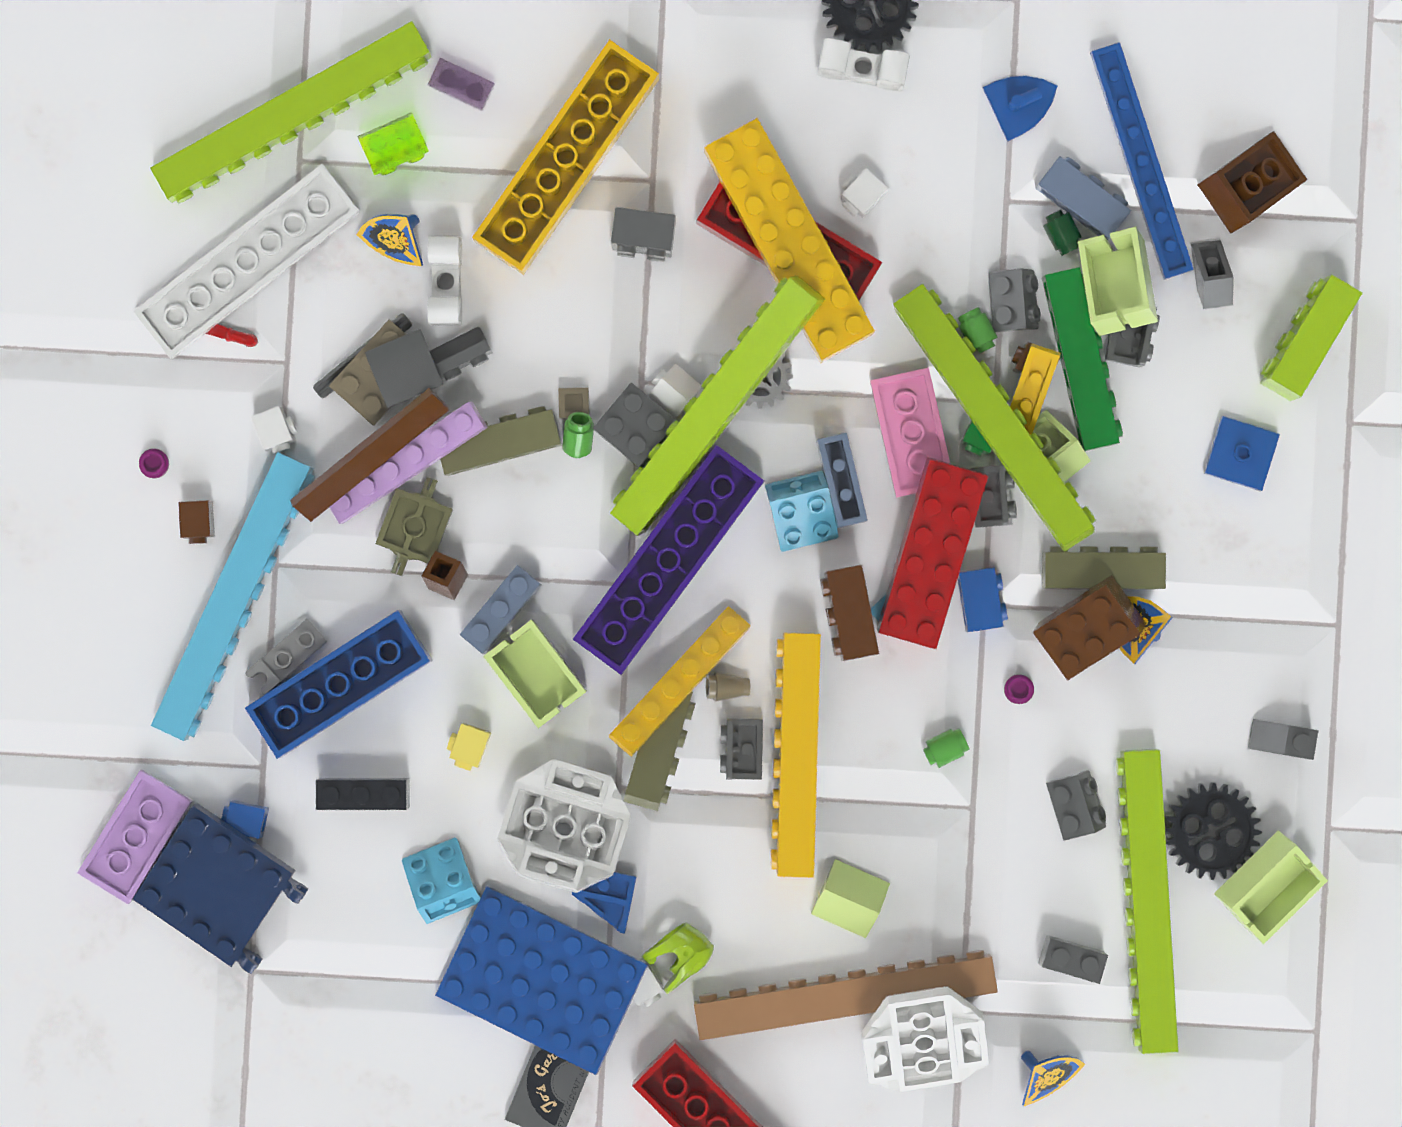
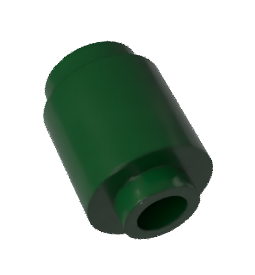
(1062, 232)

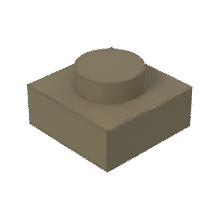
(572, 401)

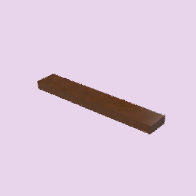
(369, 455)

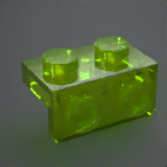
(393, 144)

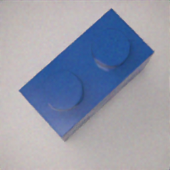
(981, 599)

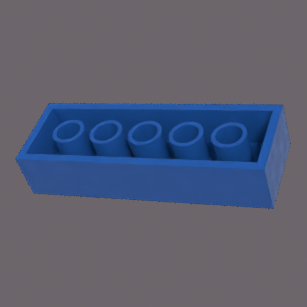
(338, 684)

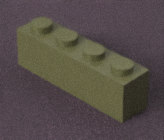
(505, 441)
(1091, 567)
(657, 761)

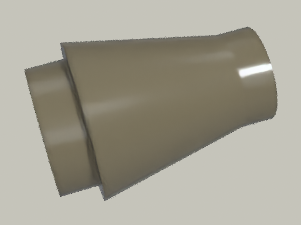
(726, 686)

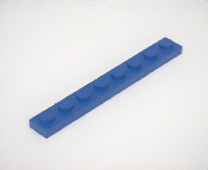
(1141, 161)

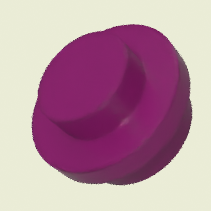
(154, 463)
(1019, 689)

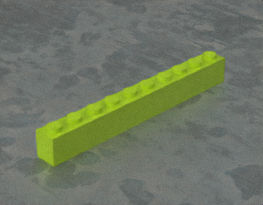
(291, 112)
(717, 404)
(994, 418)
(1148, 901)

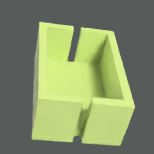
(1117, 281)
(535, 673)
(1270, 887)

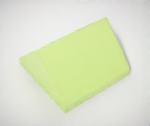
(851, 898)

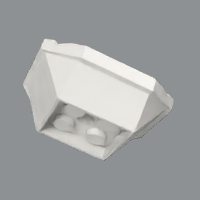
(572, 796)
(924, 1040)

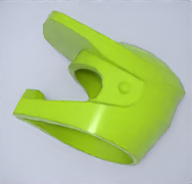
(692, 953)

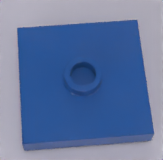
(1241, 453)

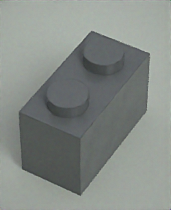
(1073, 959)

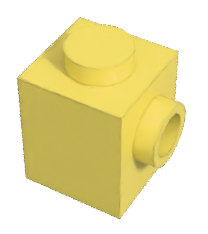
(468, 746)

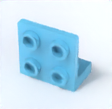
(802, 511)
(440, 881)

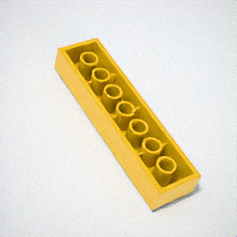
(566, 157)
(787, 235)
(797, 755)

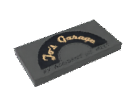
(546, 1091)

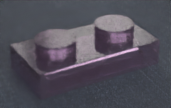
(461, 84)

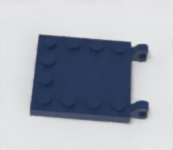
(217, 886)

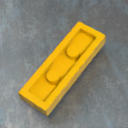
(1034, 383)

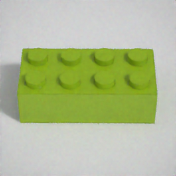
(1310, 338)

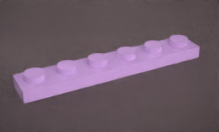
(411, 460)

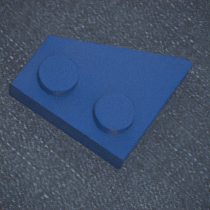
(610, 899)

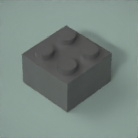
(643, 233)
(634, 424)

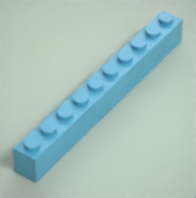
(231, 599)

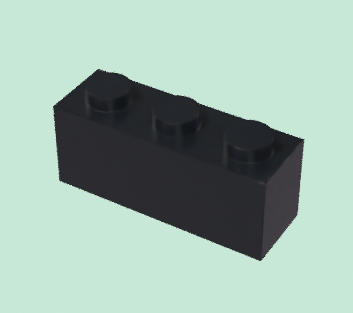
(362, 793)

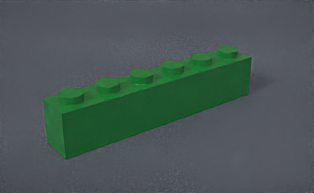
(1081, 360)

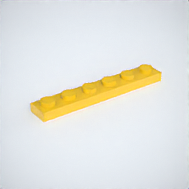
(679, 681)

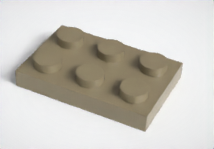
(357, 383)

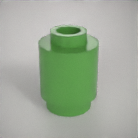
(978, 329)
(578, 435)
(946, 747)

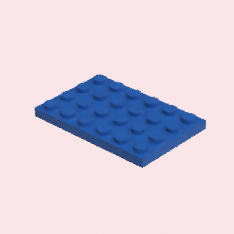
(541, 980)

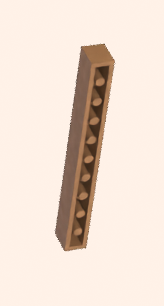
(838, 997)

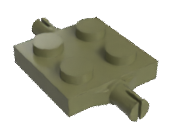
(414, 526)

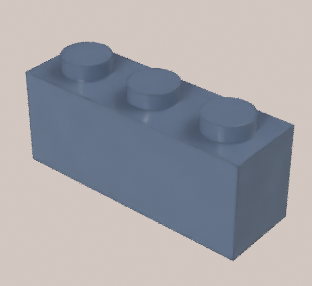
(1083, 197)
(841, 480)
(500, 609)

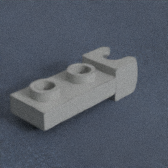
(287, 655)

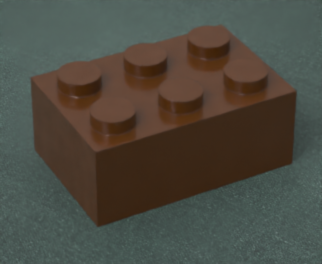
(849, 613)
(1089, 628)

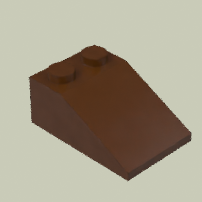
(1252, 182)

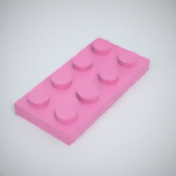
(909, 426)

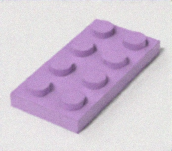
(135, 836)

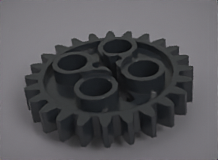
(845, 15)
(1224, 855)

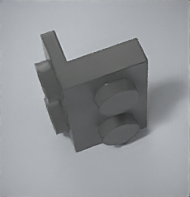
(1014, 300)
(1132, 345)
(460, 352)
(996, 504)
(743, 749)
(1077, 805)

